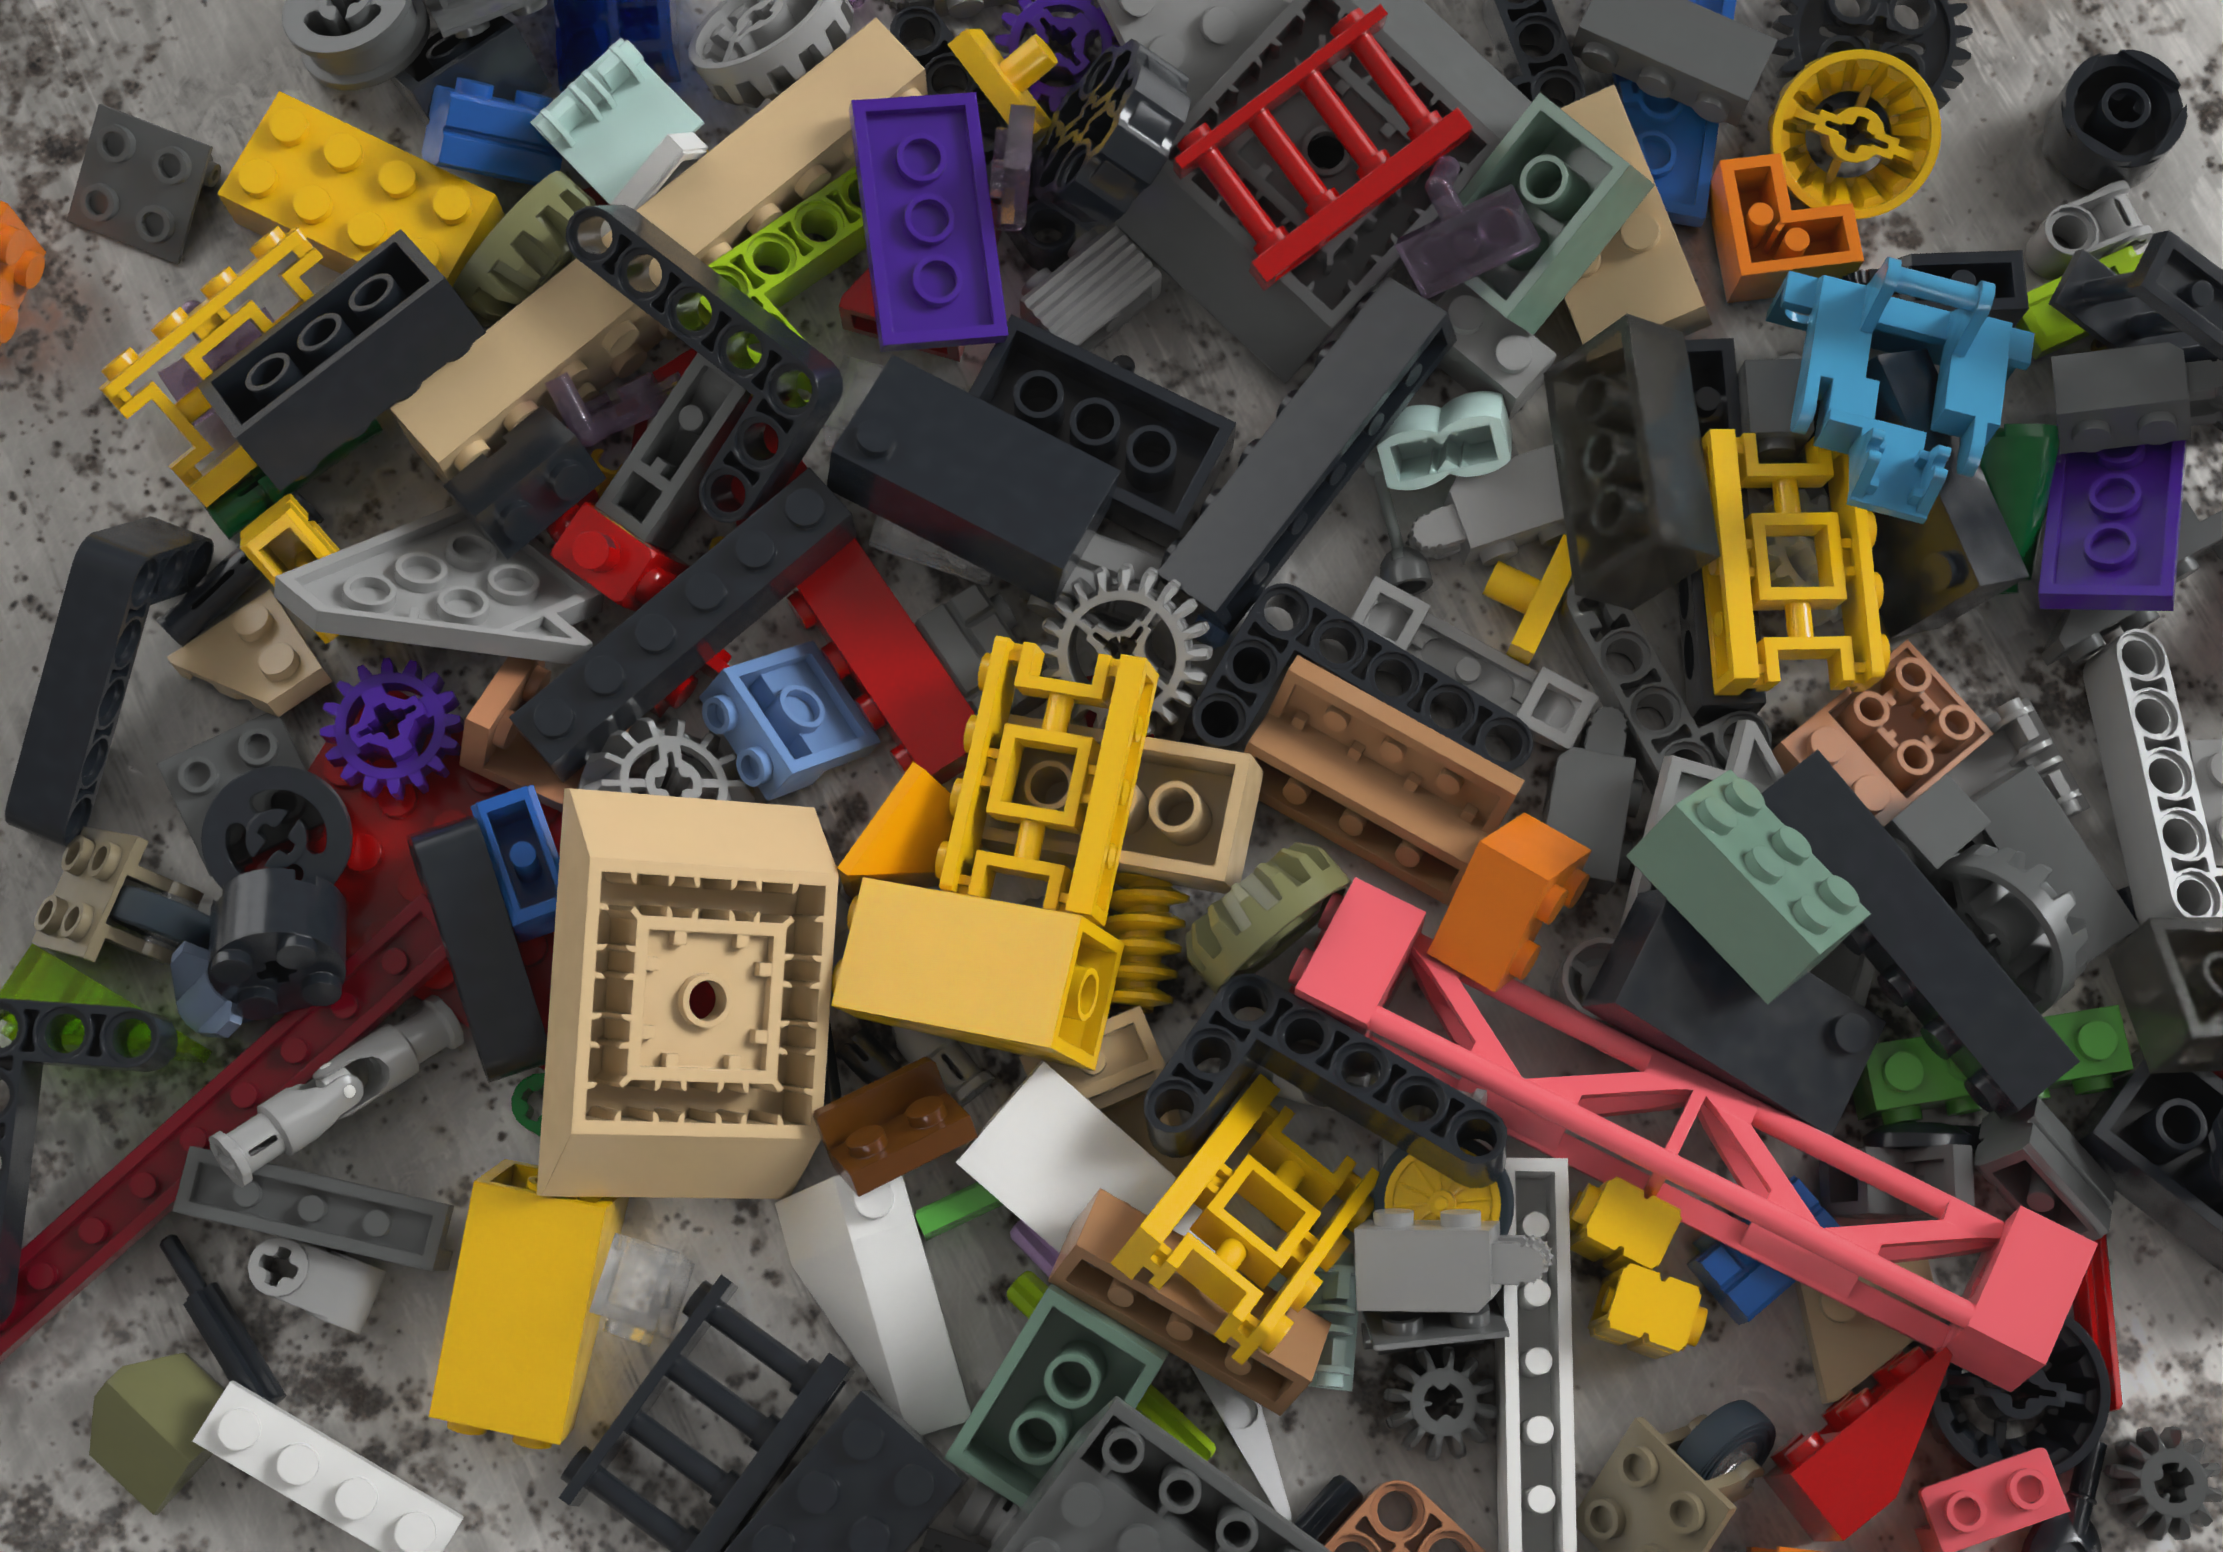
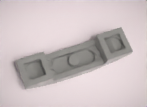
(1543, 700)

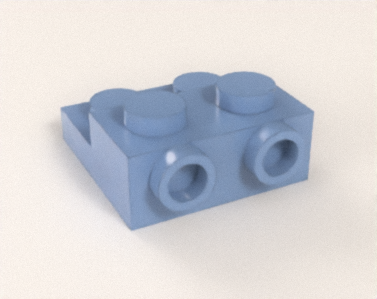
(786, 719)

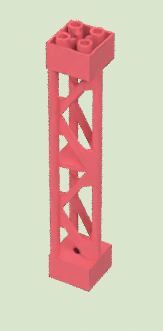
(2025, 1266)

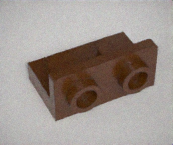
(892, 1126)

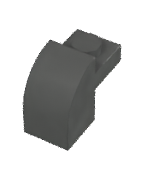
(1940, 1166)

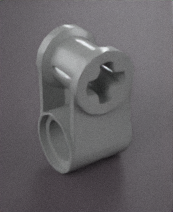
(2095, 223)
(325, 1284)

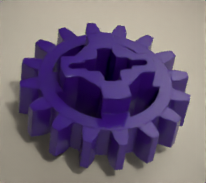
(1079, 30)
(369, 736)

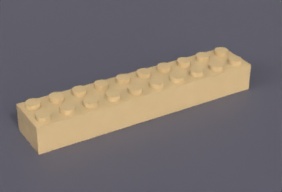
(717, 203)

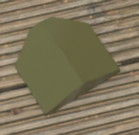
(148, 1425)

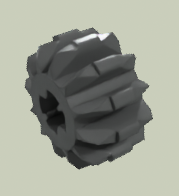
(1445, 1425)
(2179, 1503)

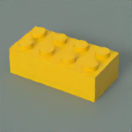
(353, 191)

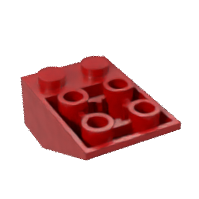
(1860, 1458)

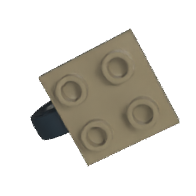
(93, 889)
(1677, 1485)

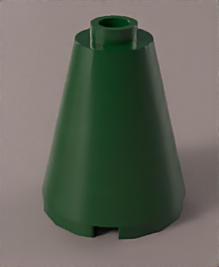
(2020, 474)

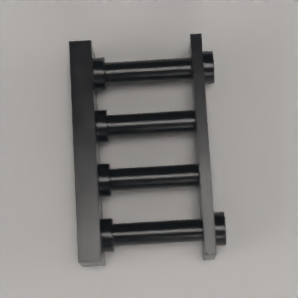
(2167, 298)
(772, 1438)

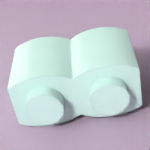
(1460, 439)

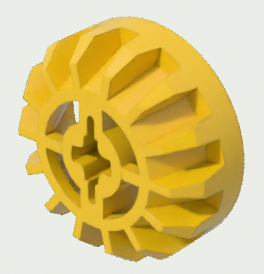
(1905, 155)

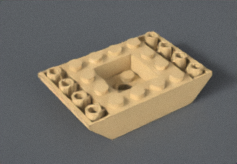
(644, 913)

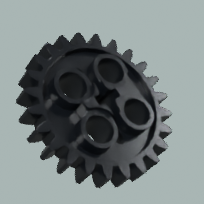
(1935, 34)

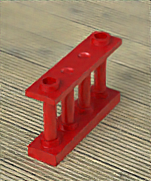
(1378, 171)

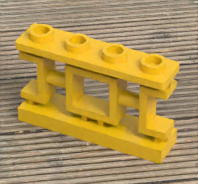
(211, 325)
(1741, 575)
(1098, 788)
(1211, 1186)

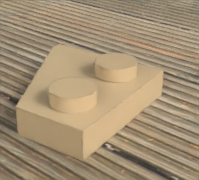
(255, 658)
(1847, 1343)

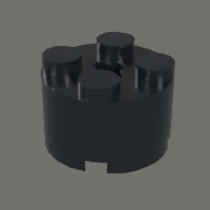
(2114, 120)
(277, 943)

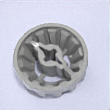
(765, 45)
(667, 771)

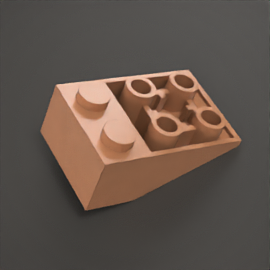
(1892, 736)

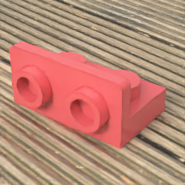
(1990, 1502)

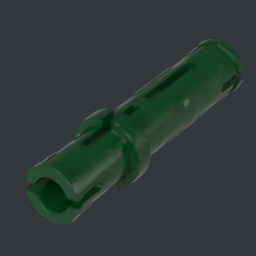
(259, 493)

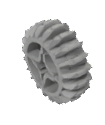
(1102, 632)

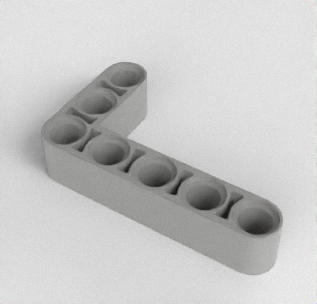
(2152, 780)

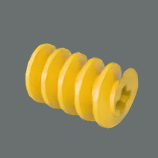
(1143, 929)

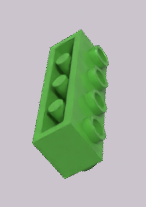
(1911, 1078)

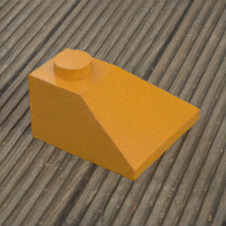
(902, 836)

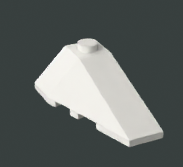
(879, 1294)

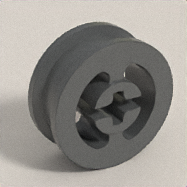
(356, 40)

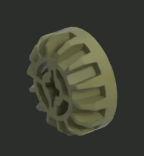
(521, 250)
(1264, 914)

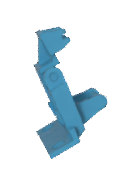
(1845, 320)

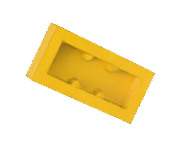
(1006, 79)
(1531, 597)

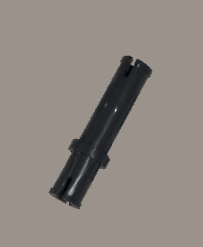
(217, 591)

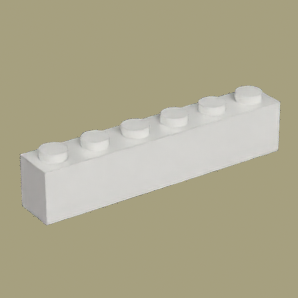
(1537, 1374)

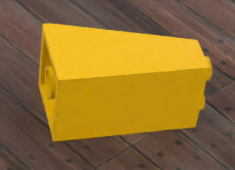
(978, 971)
(521, 1308)

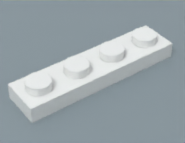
(324, 1475)

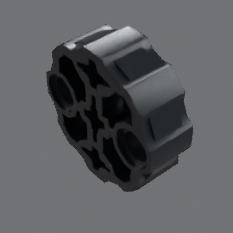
(1110, 135)

